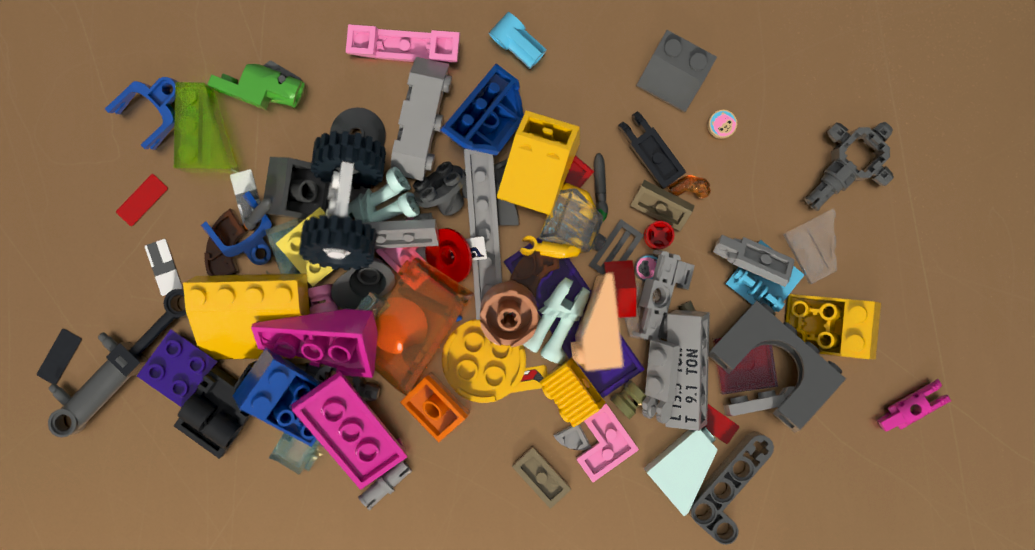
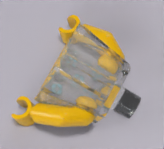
(570, 227)

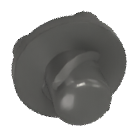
(441, 189)

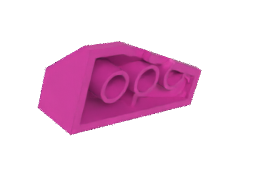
(332, 338)

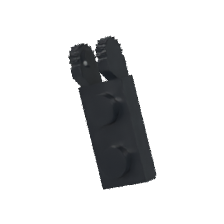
(653, 152)

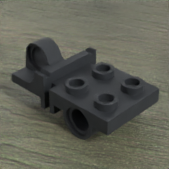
(212, 413)

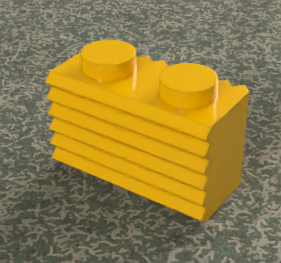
(572, 392)

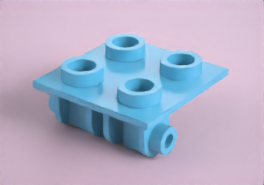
(756, 288)

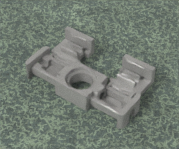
(666, 275)

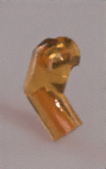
(690, 183)

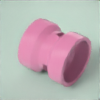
(318, 294)

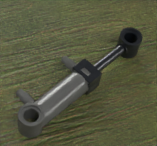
(122, 363)

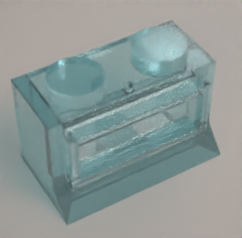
(295, 454)

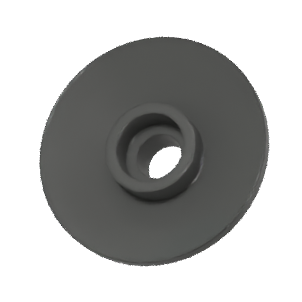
(360, 119)

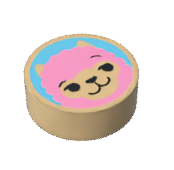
(722, 124)

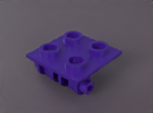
(176, 368)

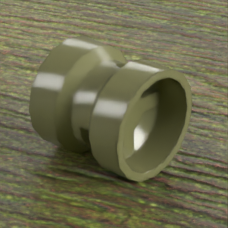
(624, 403)

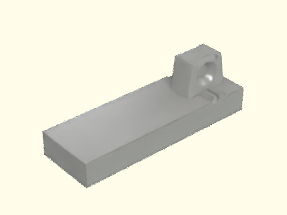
(407, 233)

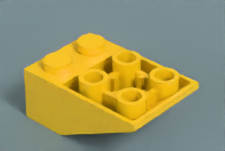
(539, 162)
(836, 324)

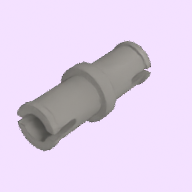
(384, 485)

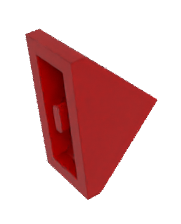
(624, 286)

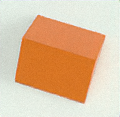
(435, 407)

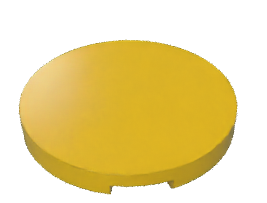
(479, 367)

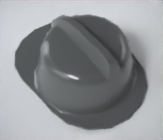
(357, 284)

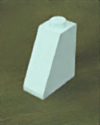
(683, 467)

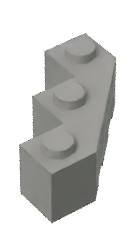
(420, 118)

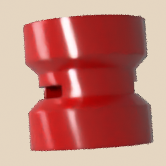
(662, 235)

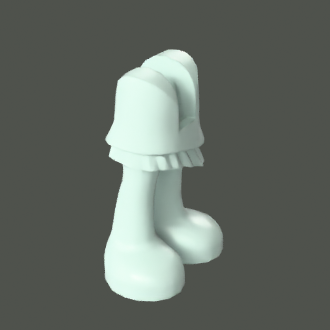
(364, 205)
(562, 308)

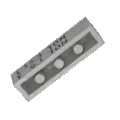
(691, 333)

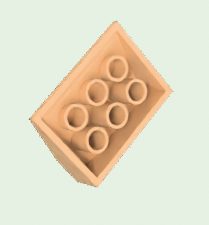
(598, 331)

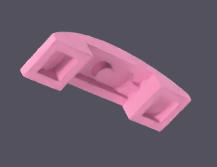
(402, 45)

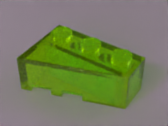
(200, 131)

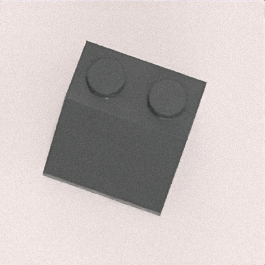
(676, 71)
(294, 188)

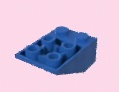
(272, 389)

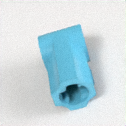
(512, 35)

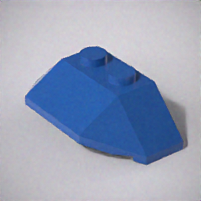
(488, 114)

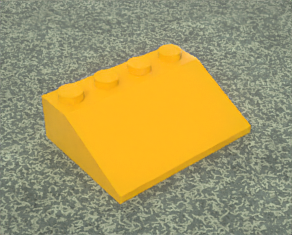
(227, 306)

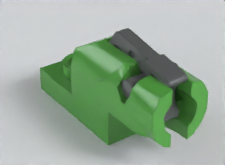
(261, 84)

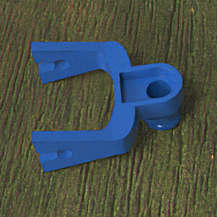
(160, 96)
(248, 245)

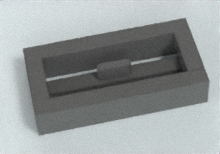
(629, 230)

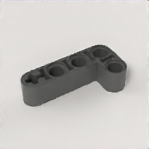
(735, 484)

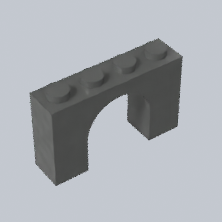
(816, 376)

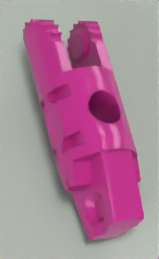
(900, 413)

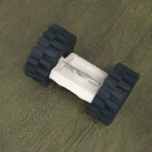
(334, 237)

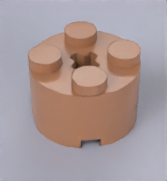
(505, 329)

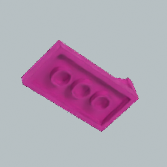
(349, 430)

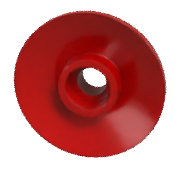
(441, 259)

